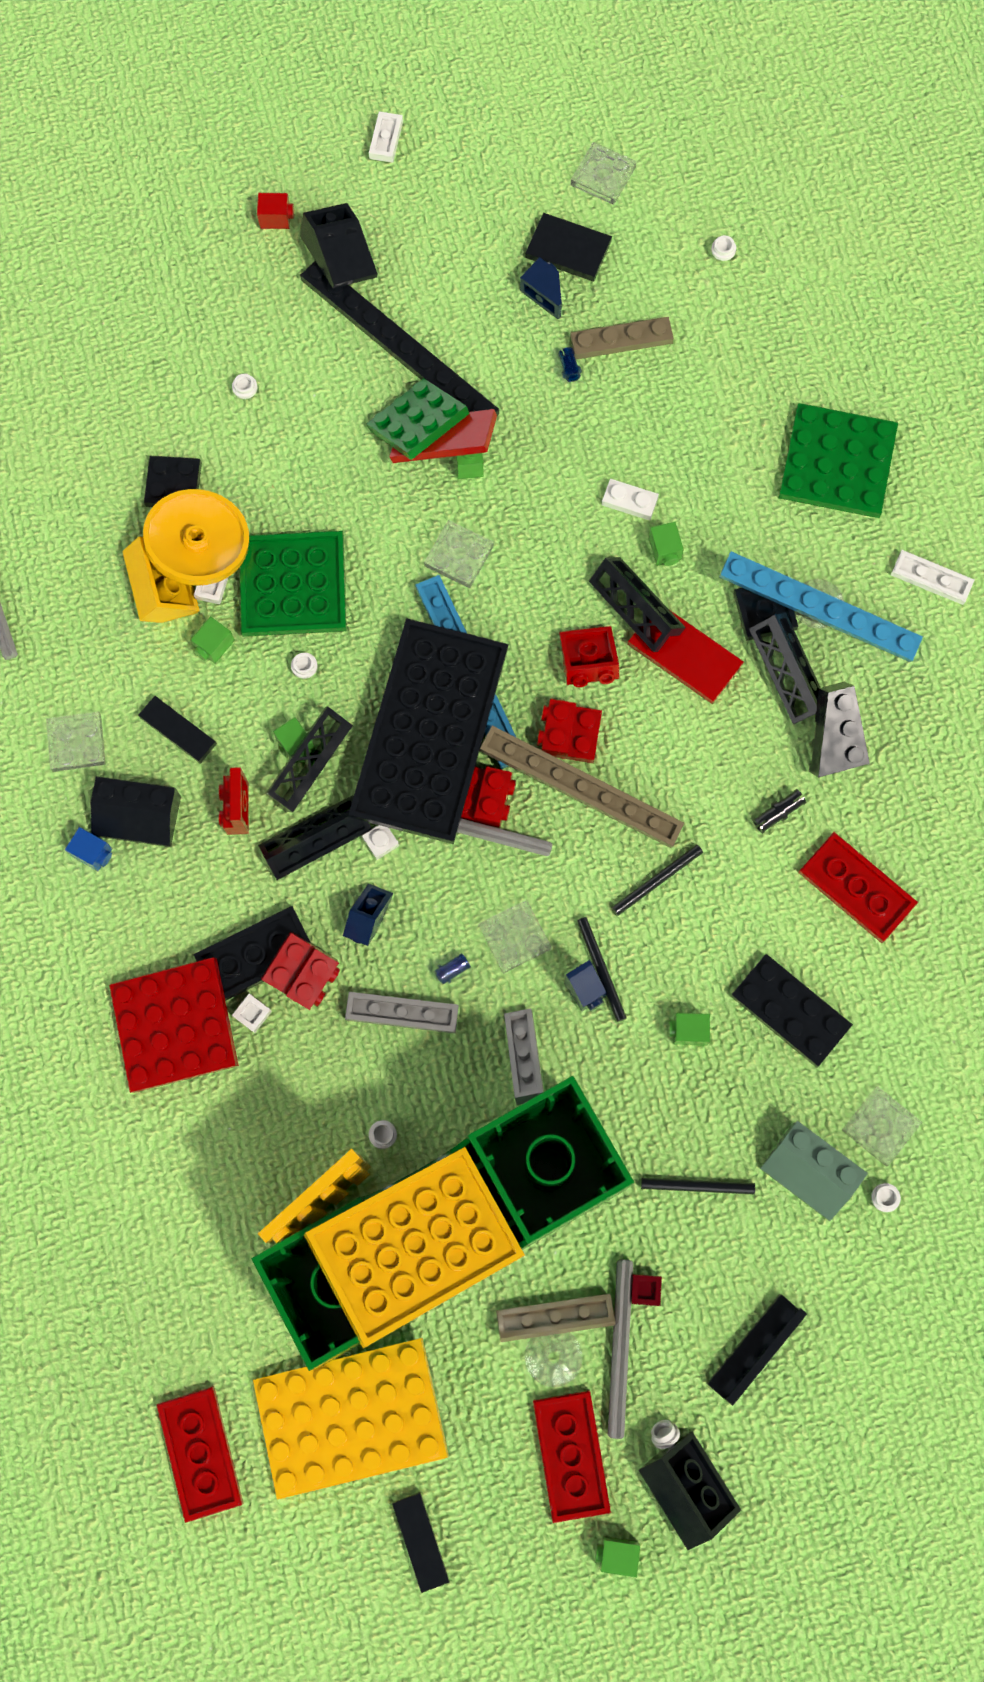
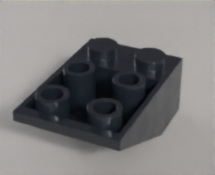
(338, 245)

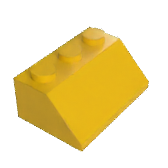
(154, 594)

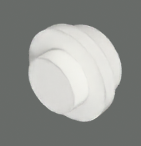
(723, 248)
(244, 386)
(304, 665)
(382, 1134)
(885, 1197)
(664, 1434)

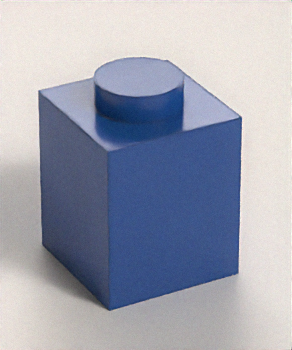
(89, 849)

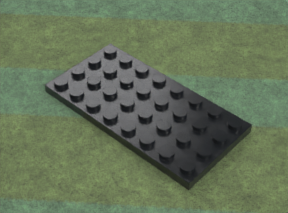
(429, 731)

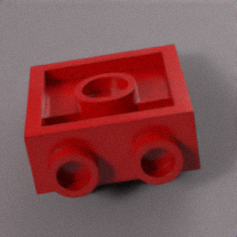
(589, 656)
(570, 731)
(489, 796)
(235, 803)
(301, 971)

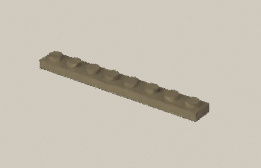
(581, 786)

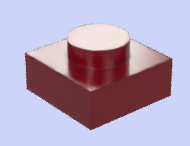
(646, 1290)

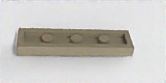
(621, 338)
(555, 1317)

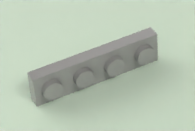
(402, 1012)
(523, 1055)

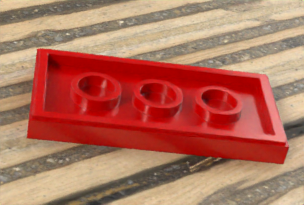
(467, 437)
(692, 660)
(858, 887)
(199, 1454)
(571, 1456)

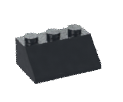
(134, 811)
(690, 1491)

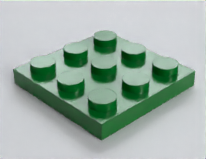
(417, 418)

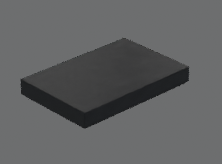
(569, 246)

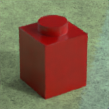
(274, 211)

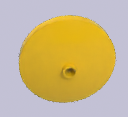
(196, 537)

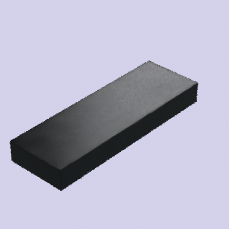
(177, 729)
(421, 1542)

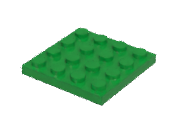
(838, 460)
(293, 584)

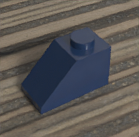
(543, 286)
(367, 914)
(585, 986)

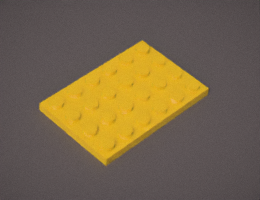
(315, 1199)
(413, 1246)
(350, 1418)

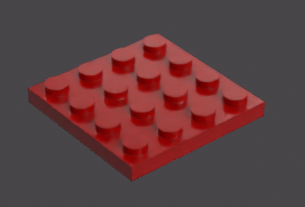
(173, 1025)

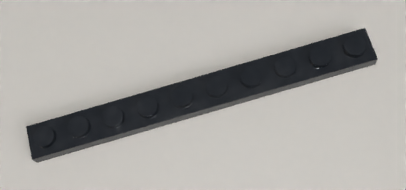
(394, 339)

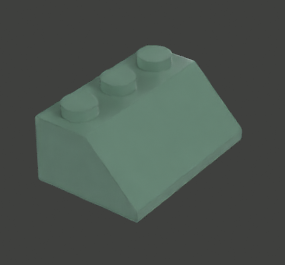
(813, 1170)

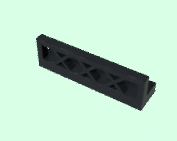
(642, 596)
(794, 659)
(314, 763)
(315, 840)
(756, 1349)

